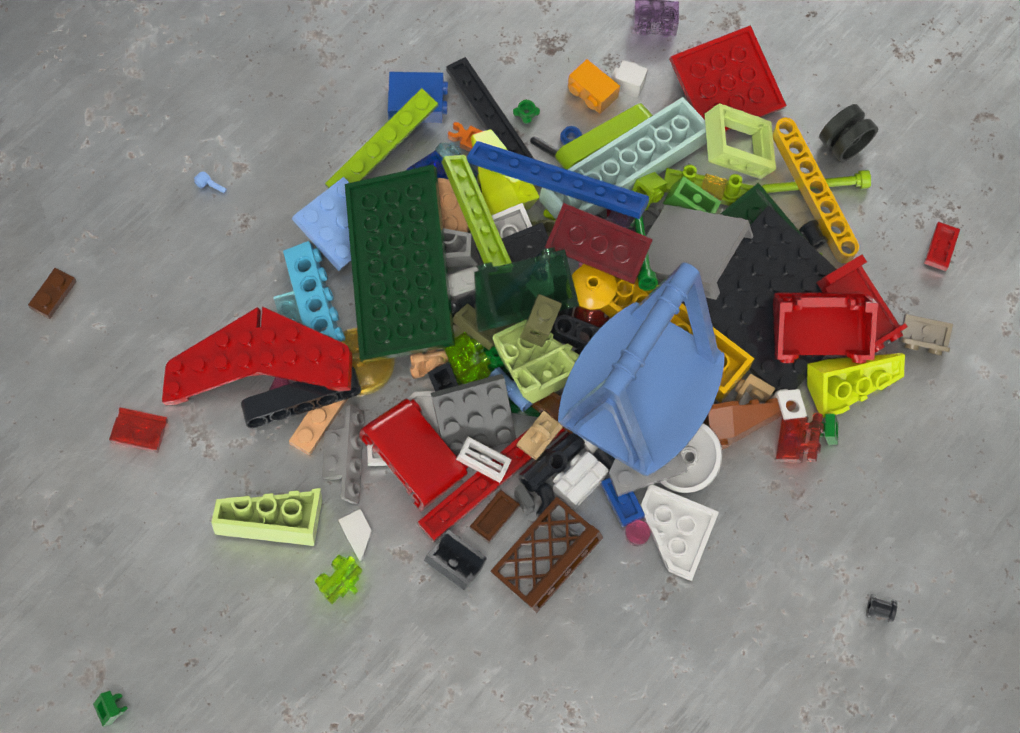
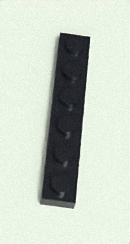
(485, 106)

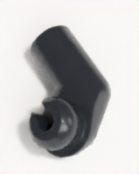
(547, 496)

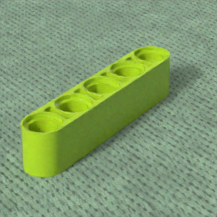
(601, 136)

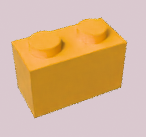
(593, 86)

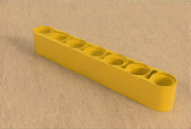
(815, 200)

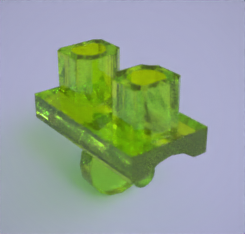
(341, 580)

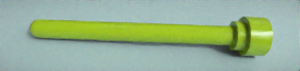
(861, 179)

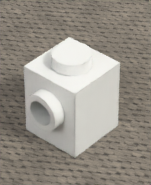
(630, 78)

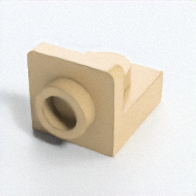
(755, 387)

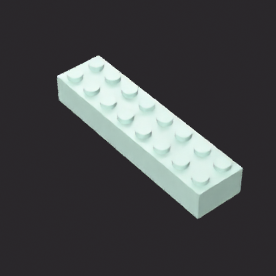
(640, 151)

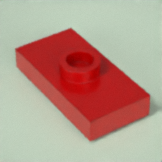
(942, 246)

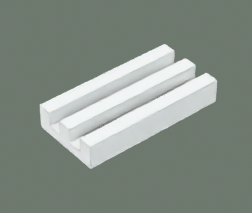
(483, 459)

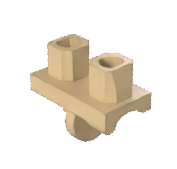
(539, 435)

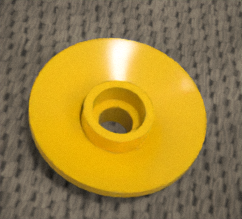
(593, 296)

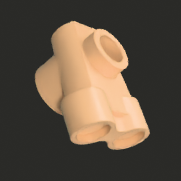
(426, 362)

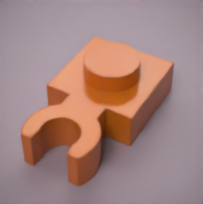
(463, 135)

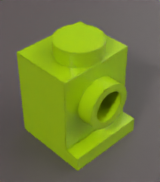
(652, 186)

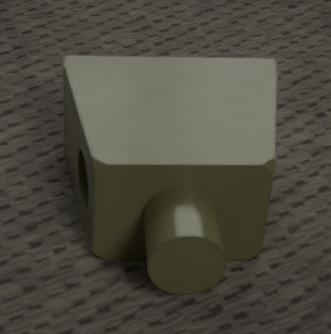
(540, 320)

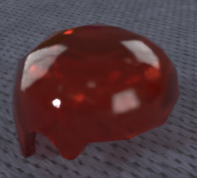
(593, 317)

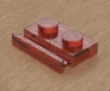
(138, 430)

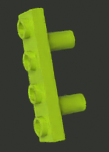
(733, 190)

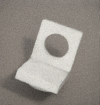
(790, 395)

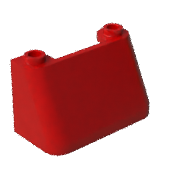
(824, 325)
(414, 452)

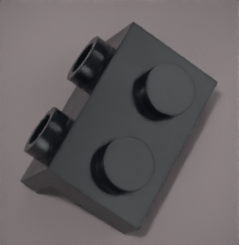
(456, 559)

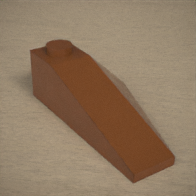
(737, 421)

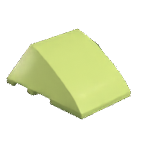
(534, 368)

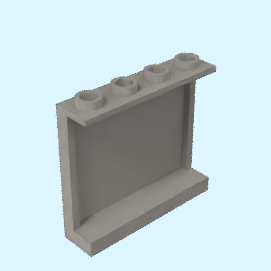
(696, 239)

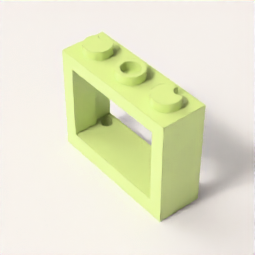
(756, 164)

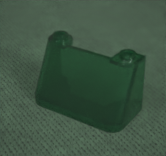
(509, 291)

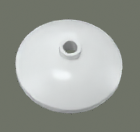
(703, 467)

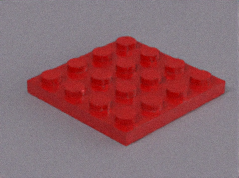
(728, 73)

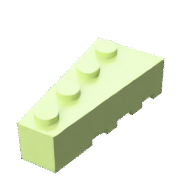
(270, 517)

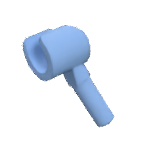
(203, 179)

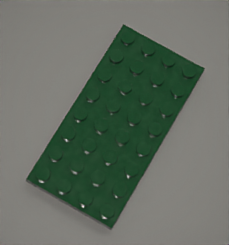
(399, 265)

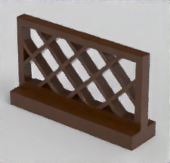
(562, 568)

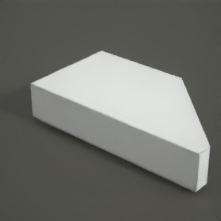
(357, 532)

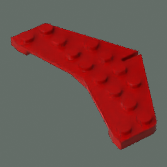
(245, 349)

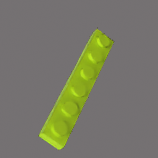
(386, 139)
(475, 210)

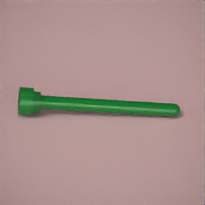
(647, 278)

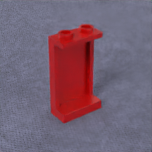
(854, 279)

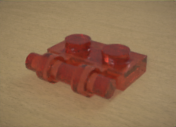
(793, 437)

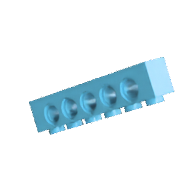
(298, 260)

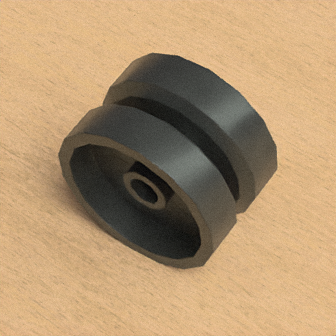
(848, 132)

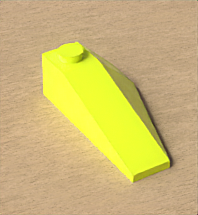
(498, 189)
(841, 382)

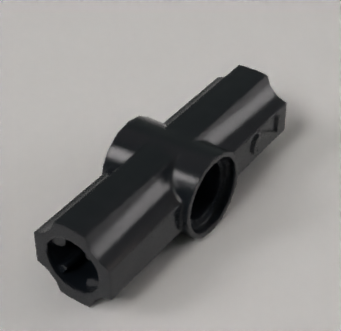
(542, 469)

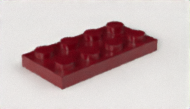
(599, 243)

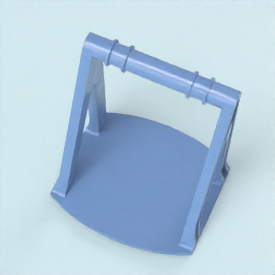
(644, 380)

